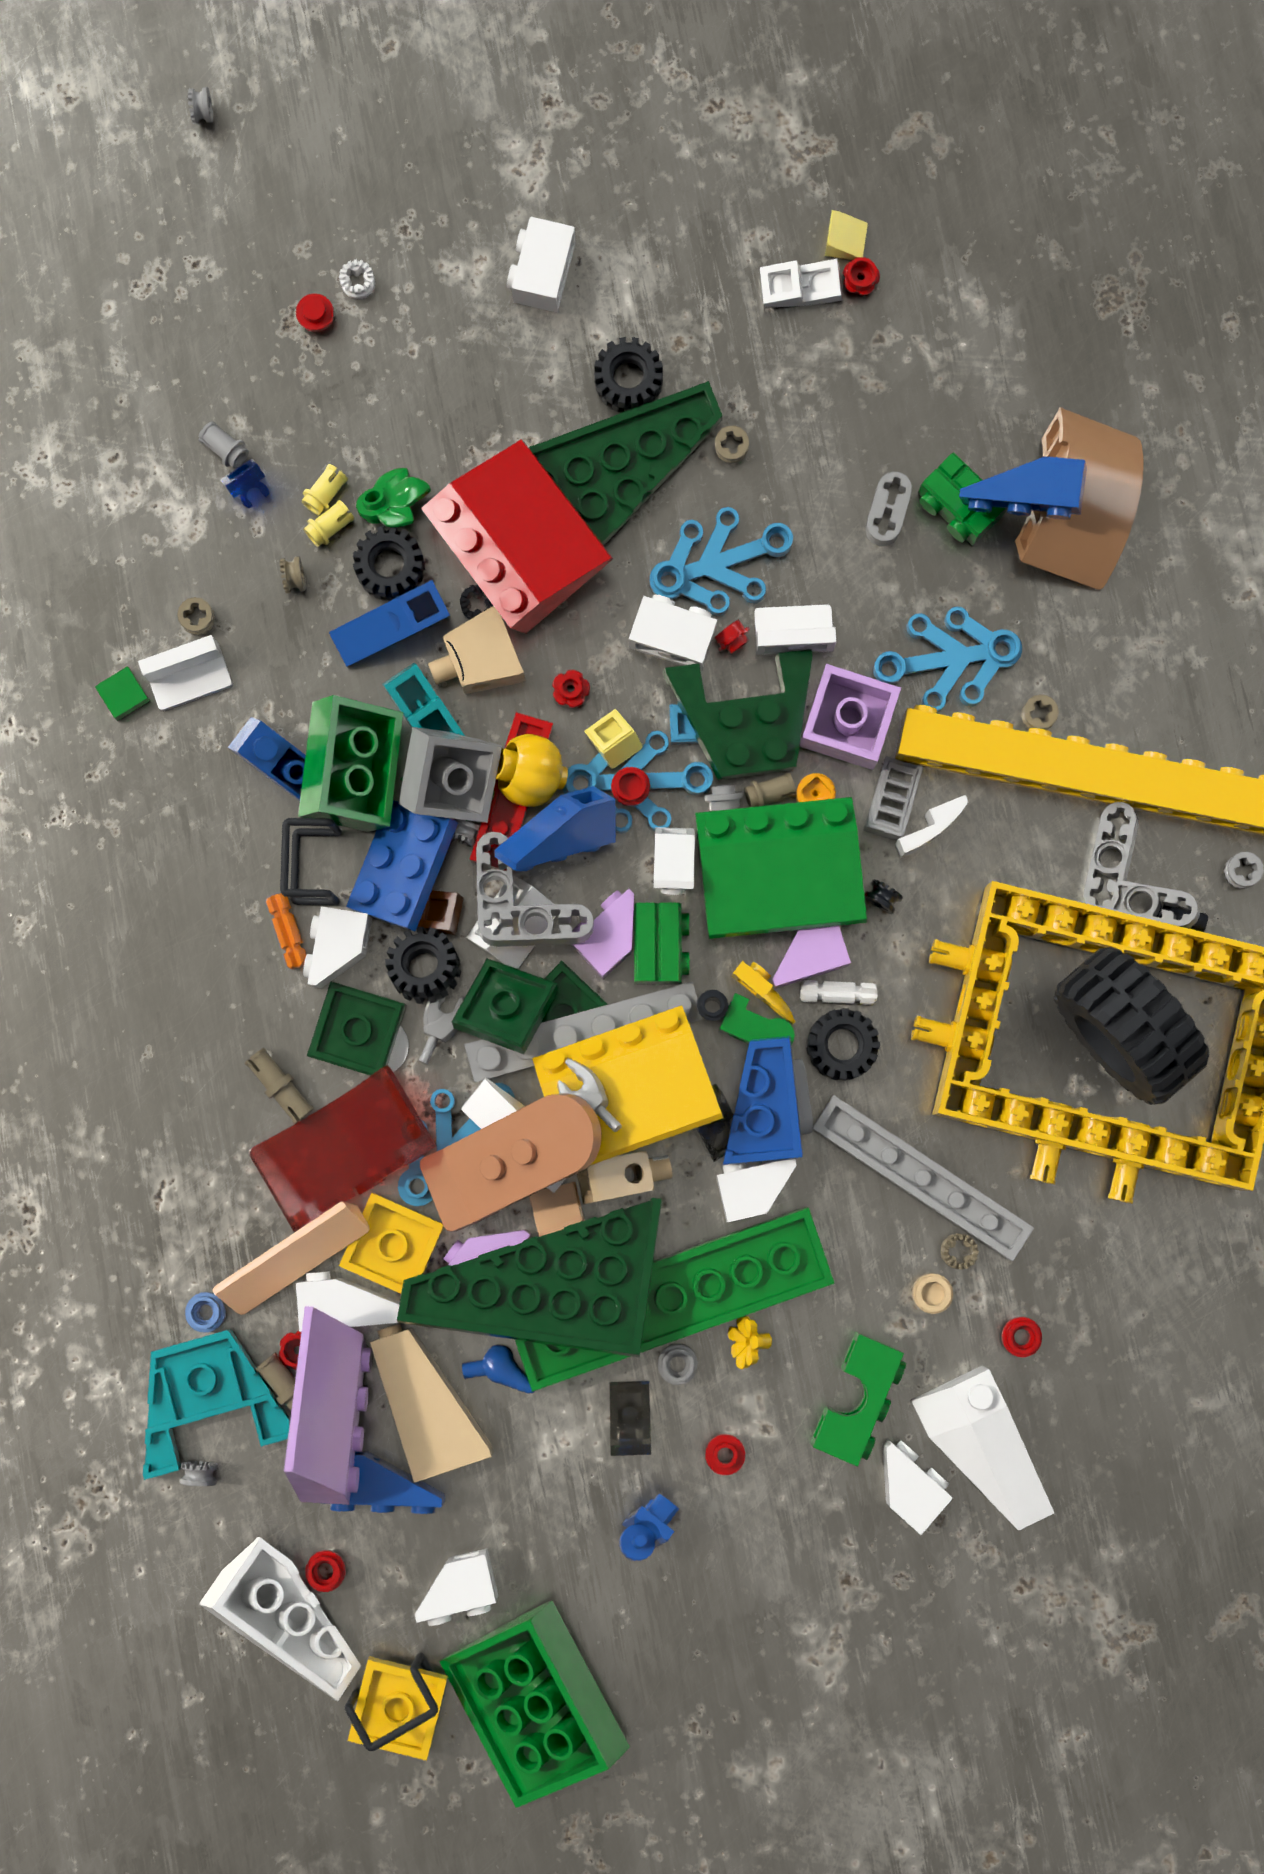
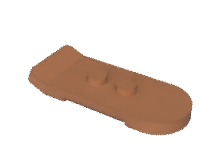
(512, 1159)

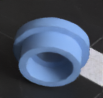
(193, 1315)

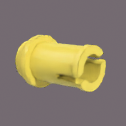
(323, 490)
(328, 524)

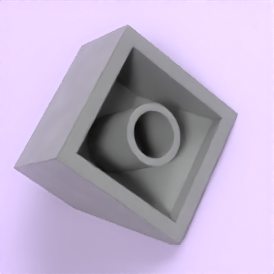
(449, 775)

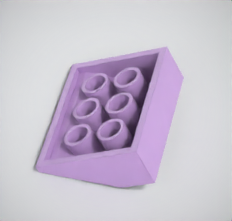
(327, 1410)

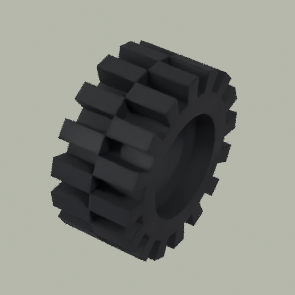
(628, 353)
(376, 544)
(410, 948)
(867, 1044)

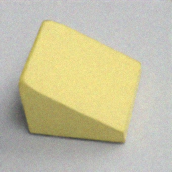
(845, 236)
(614, 738)

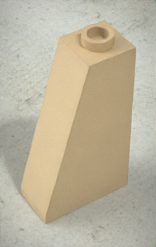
(427, 1411)

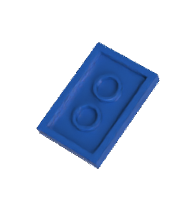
(402, 867)

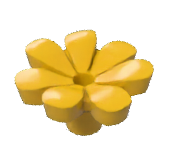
(747, 1342)

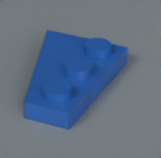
(767, 1106)

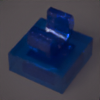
(243, 479)

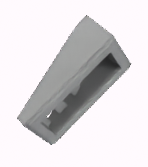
(883, 827)

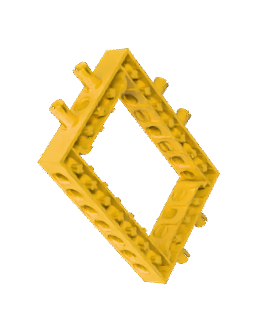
(1012, 911)

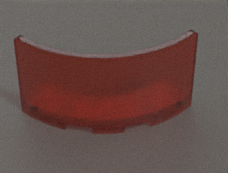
(342, 1149)

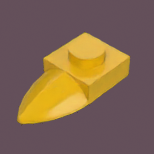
(755, 980)

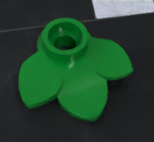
(391, 498)

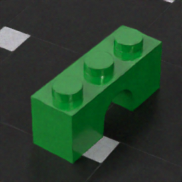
(849, 1433)

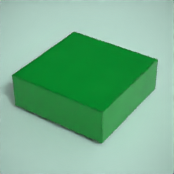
(122, 693)

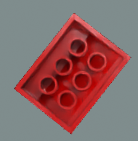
(517, 535)

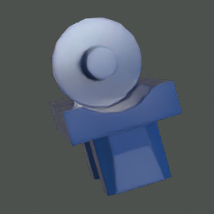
(647, 1528)

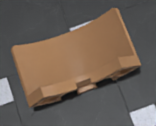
(1092, 542)

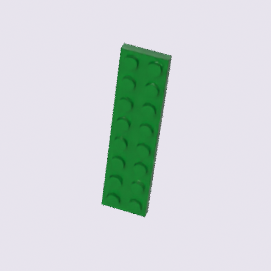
(705, 1290)

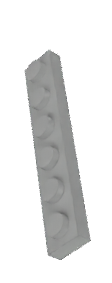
(492, 1060)
(922, 1178)

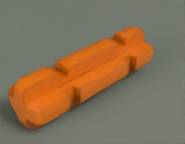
(286, 930)

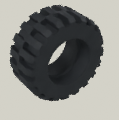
(1132, 1025)

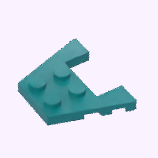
(201, 1382)

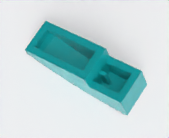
(419, 701)

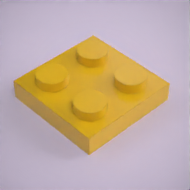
(395, 1245)
(392, 1699)

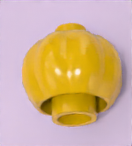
(530, 770)

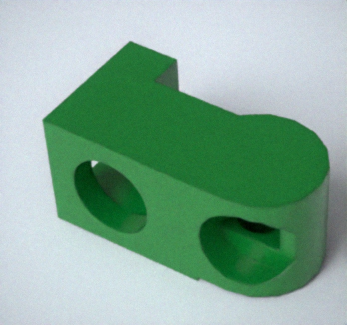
(750, 1026)

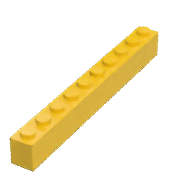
(1082, 769)

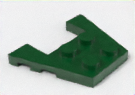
(750, 732)

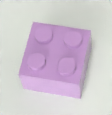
(850, 717)

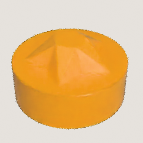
(815, 787)

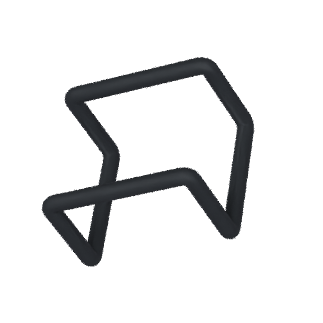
(296, 895)
(419, 1660)

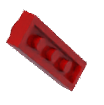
(504, 815)

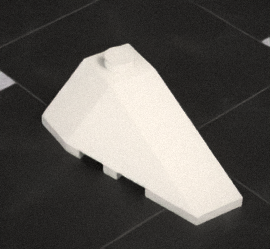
(980, 1437)
(276, 1611)

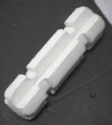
(838, 992)

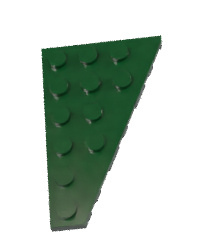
(625, 458)
(559, 1289)

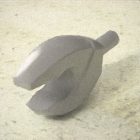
(437, 1025)
(591, 1091)

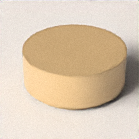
(932, 1293)

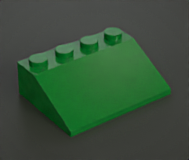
(780, 867)
(535, 1705)

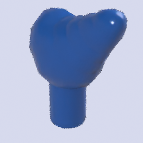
(499, 1368)

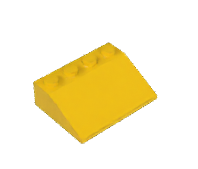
(649, 1077)

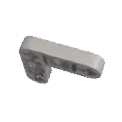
(1123, 890)
(504, 908)

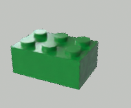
(351, 763)

